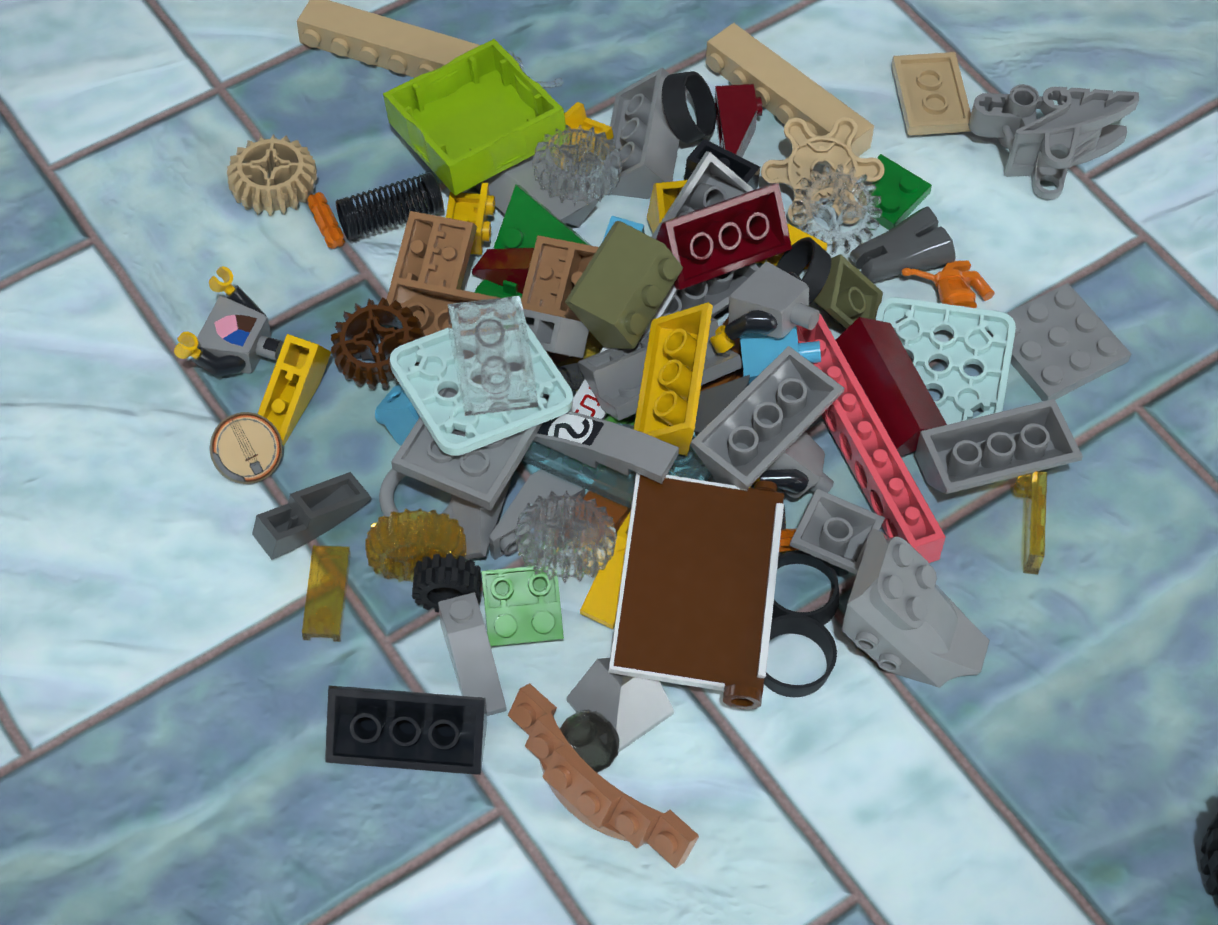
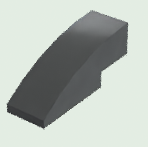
(309, 514)

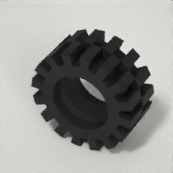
(444, 579)

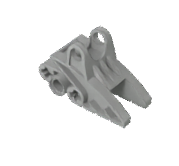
(1063, 138)

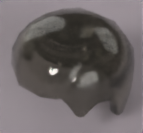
(592, 738)

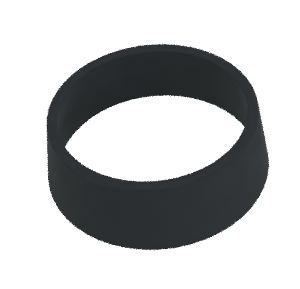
(676, 107)
(799, 256)
(824, 613)
(815, 631)

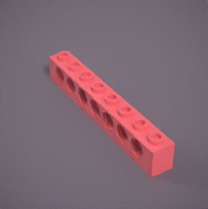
(872, 453)

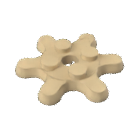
(813, 150)

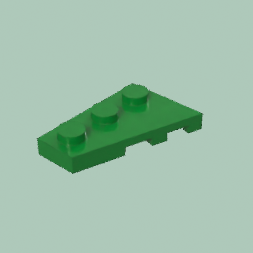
(528, 219)

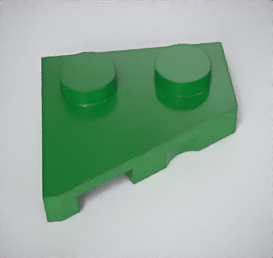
(899, 193)

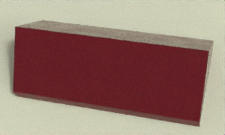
(727, 235)
(890, 381)

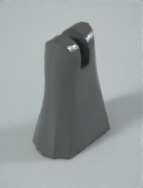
(910, 244)

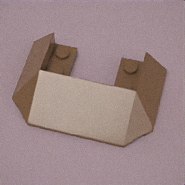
(435, 263)

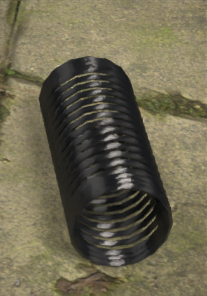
(356, 221)

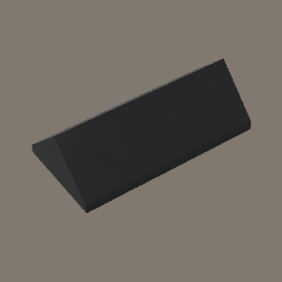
(405, 730)

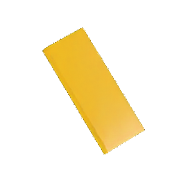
(674, 376)

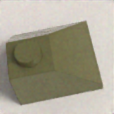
(848, 294)

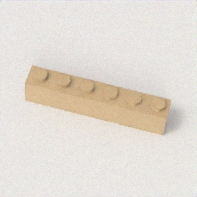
(376, 39)
(780, 85)

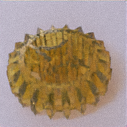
(408, 537)

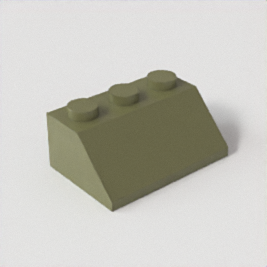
(623, 286)

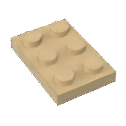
(931, 93)

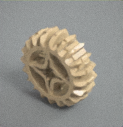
(271, 174)

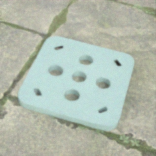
(968, 346)
(445, 414)

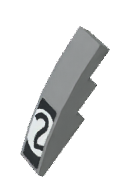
(608, 443)

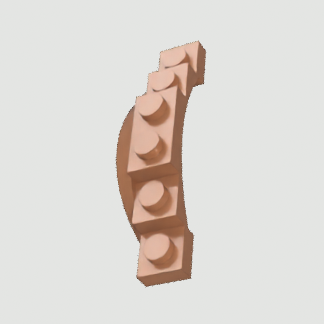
(588, 793)

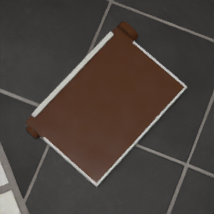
(699, 586)

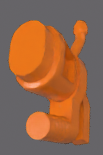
(955, 282)

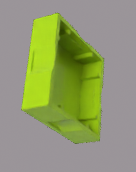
(473, 116)

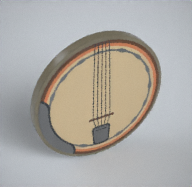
(245, 448)

